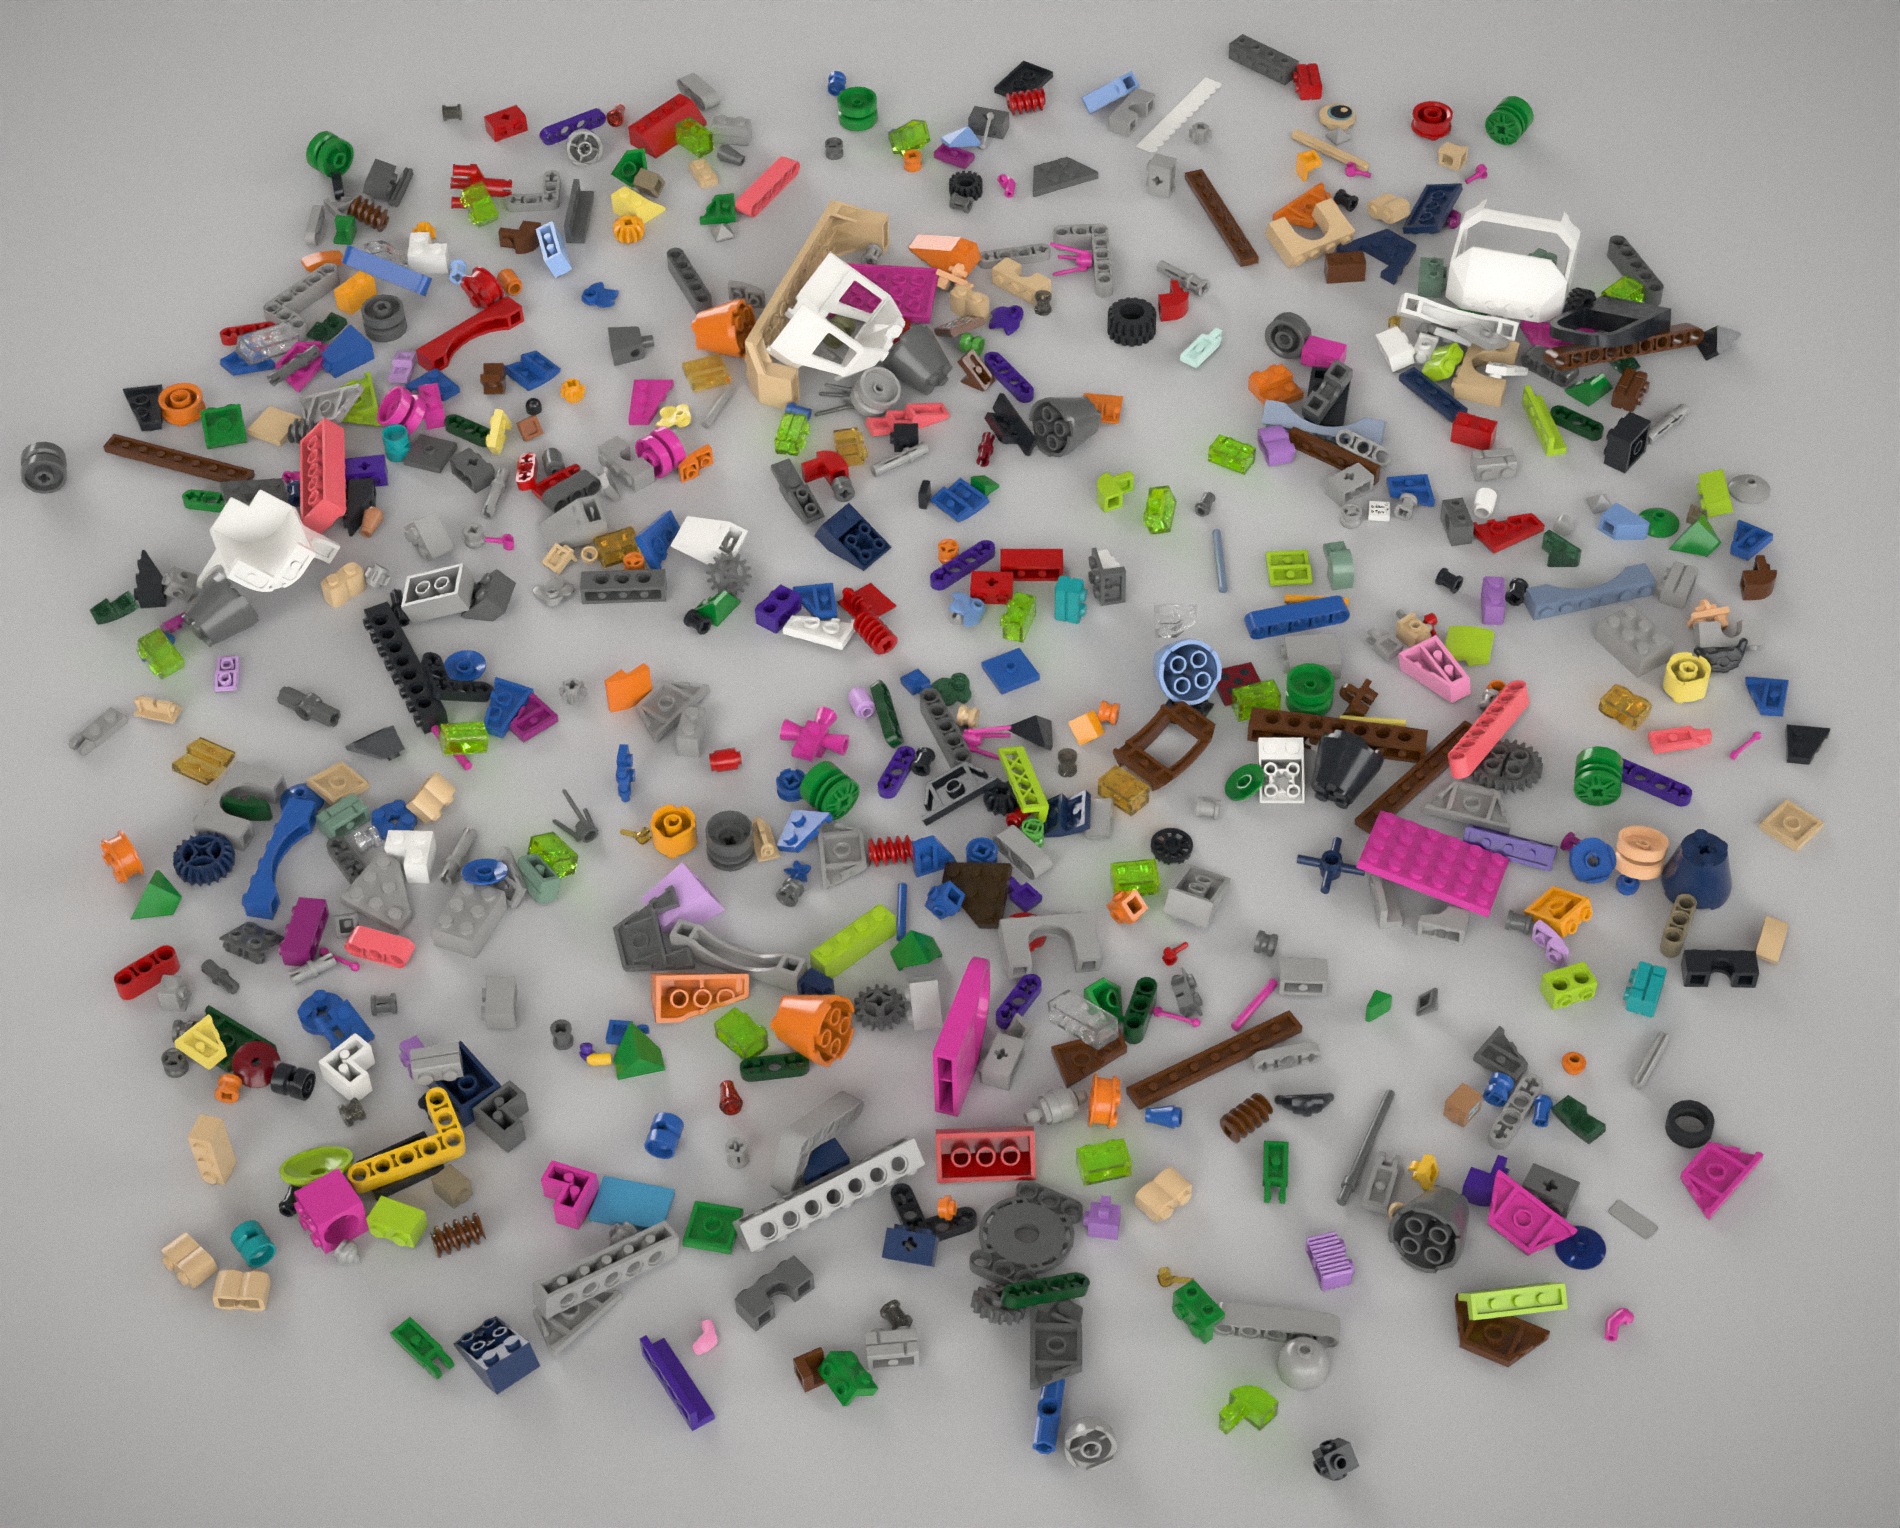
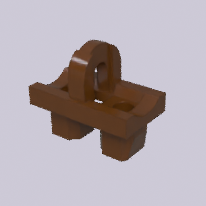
(1364, 693)

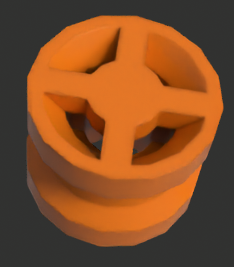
(912, 160)
(947, 550)
(633, 561)
(1109, 712)
(228, 1088)

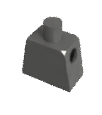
(628, 344)

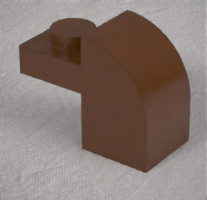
(522, 240)
(493, 378)
(1759, 582)

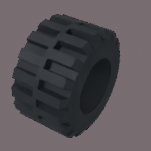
(1131, 321)

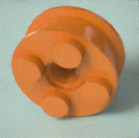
(181, 403)
(122, 857)
(1103, 1101)

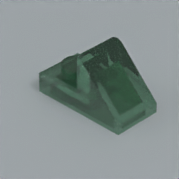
(1560, 551)

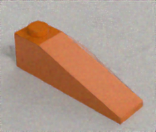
(946, 251)
(685, 995)

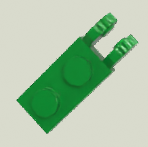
(1275, 1169)
(421, 1346)

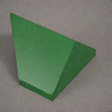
(630, 165)
(1590, 390)
(1697, 538)
(718, 607)
(158, 898)
(915, 950)
(1106, 996)
(637, 1055)

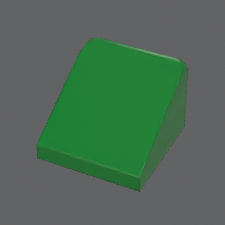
(984, 484)
(1378, 1005)

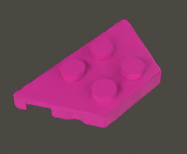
(1539, 334)
(301, 377)
(1717, 1174)
(1524, 1218)

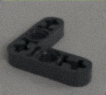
(449, 689)
(929, 1223)

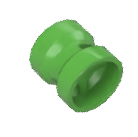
(969, 342)
(1034, 831)

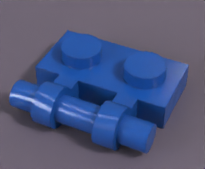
(624, 772)
(347, 1021)

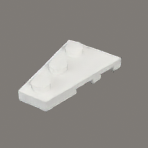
(828, 633)

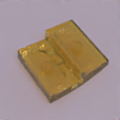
(706, 373)
(203, 761)

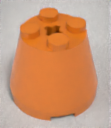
(724, 328)
(815, 1026)

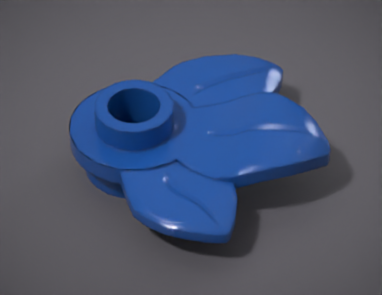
(599, 296)

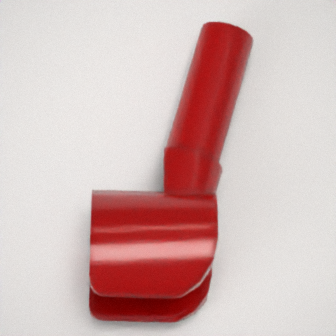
(1431, 619)
(1170, 954)

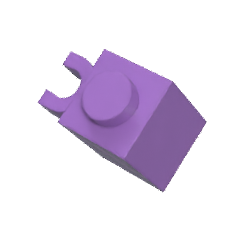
(1103, 1219)

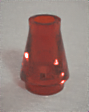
(616, 116)
(730, 1100)

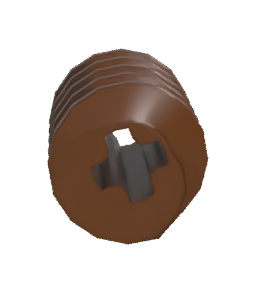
(367, 213)
(1246, 1116)
(457, 1234)

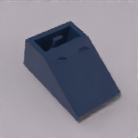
(852, 538)
(497, 1354)

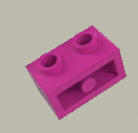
(1322, 352)
(434, 411)

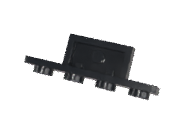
(1009, 425)

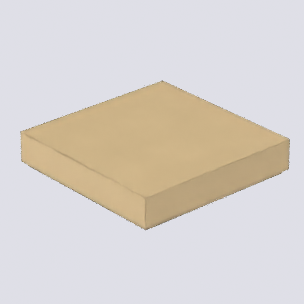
(273, 425)
(337, 782)
(1791, 825)

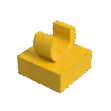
(1425, 1171)

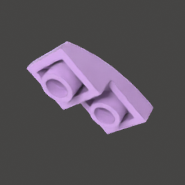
(227, 673)
(1555, 947)

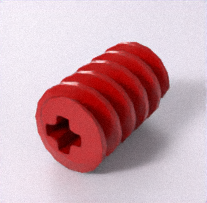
(1026, 100)
(875, 632)
(890, 850)

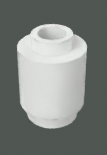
(1484, 502)

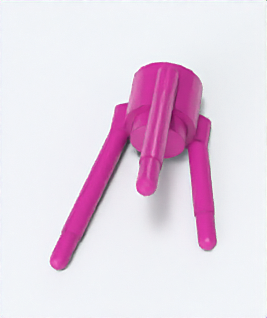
(1082, 259)
(974, 738)

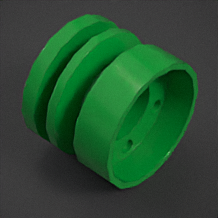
(1509, 120)
(1598, 776)
(829, 790)

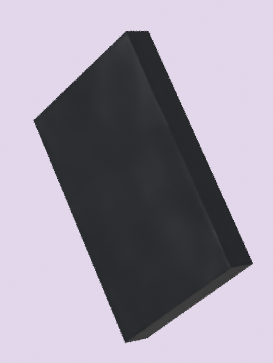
(1022, 78)
(399, 1185)

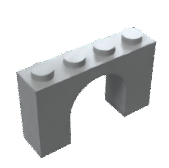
(242, 782)
(1074, 929)

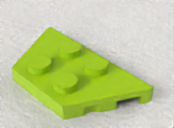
(365, 408)

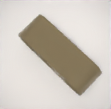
(1678, 925)

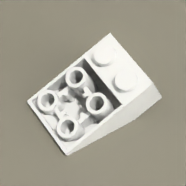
(709, 538)
(1283, 769)

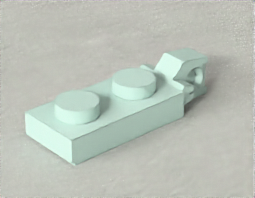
(1201, 348)

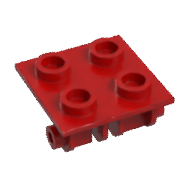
(865, 599)

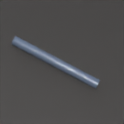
(1219, 560)

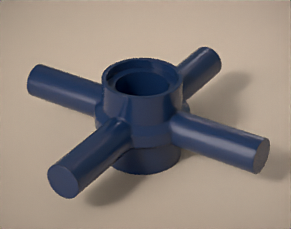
(1330, 865)

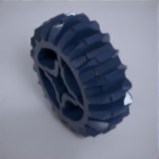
(204, 858)

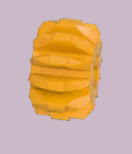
(628, 229)

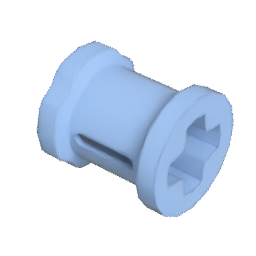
(454, 271)

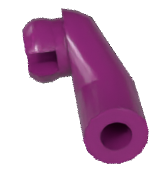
(1454, 219)

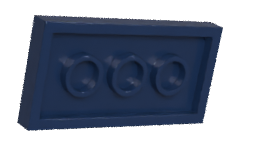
(1432, 208)

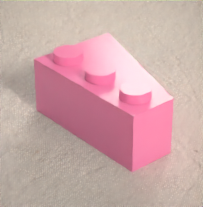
(1436, 669)

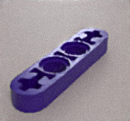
(592, 119)
(1021, 391)
(943, 577)
(1654, 778)

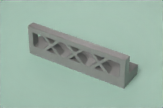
(1384, 901)

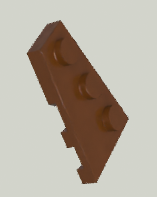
(1079, 1060)

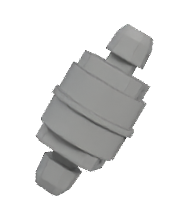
(1055, 1106)

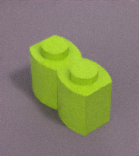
(1443, 362)

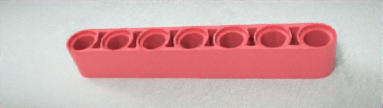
(1488, 729)

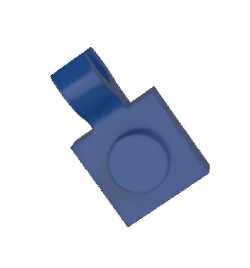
(915, 682)

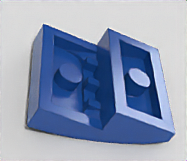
(532, 370)
(960, 500)

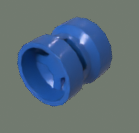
(836, 83)
(1498, 1089)

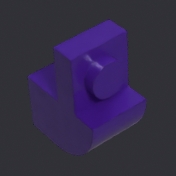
(1479, 1184)

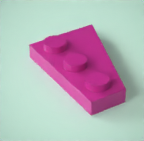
(646, 399)

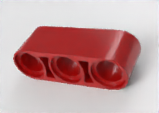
(146, 972)

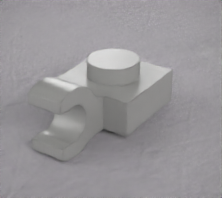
(607, 486)
(1385, 645)

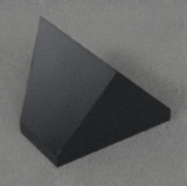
(1716, 341)
(1036, 730)

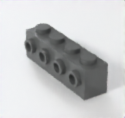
(1262, 59)

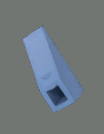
(1110, 92)

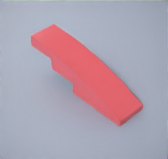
(921, 413)

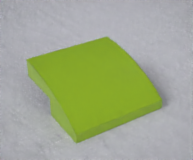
(1288, 568)
(1470, 644)

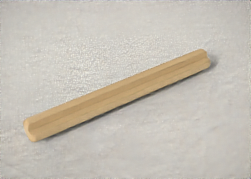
(1329, 150)

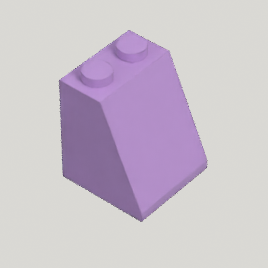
(694, 898)

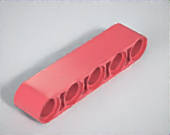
(767, 186)

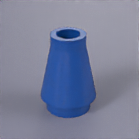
(1165, 1116)

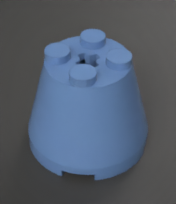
(1187, 670)

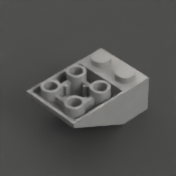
(575, 523)

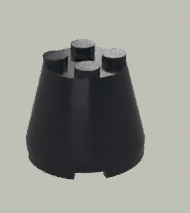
(1343, 767)

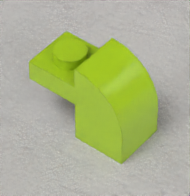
(1111, 489)

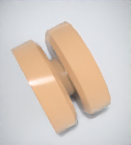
(1641, 852)

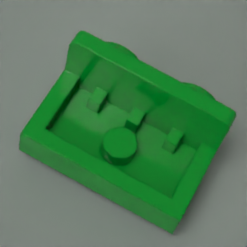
(1197, 1310)
(846, 1376)

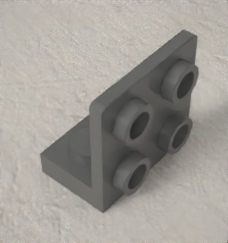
(1108, 583)

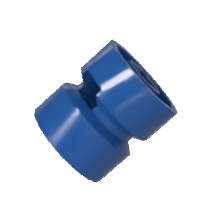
(664, 1135)

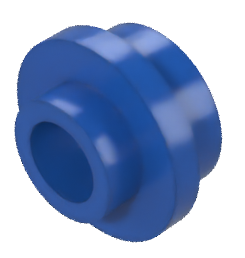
(1627, 885)

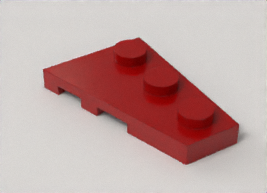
(1508, 532)

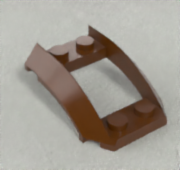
(1147, 767)

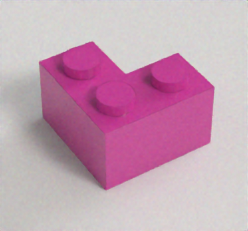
(572, 1190)

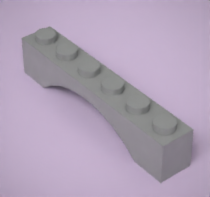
(774, 969)

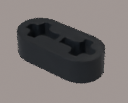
(337, 185)

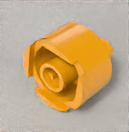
(673, 830)

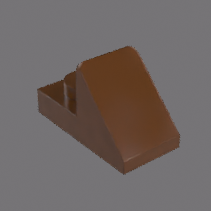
(977, 373)

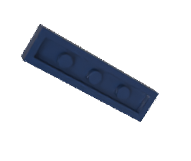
(1432, 393)

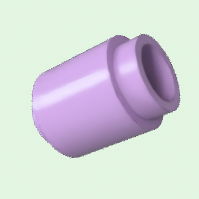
(861, 702)

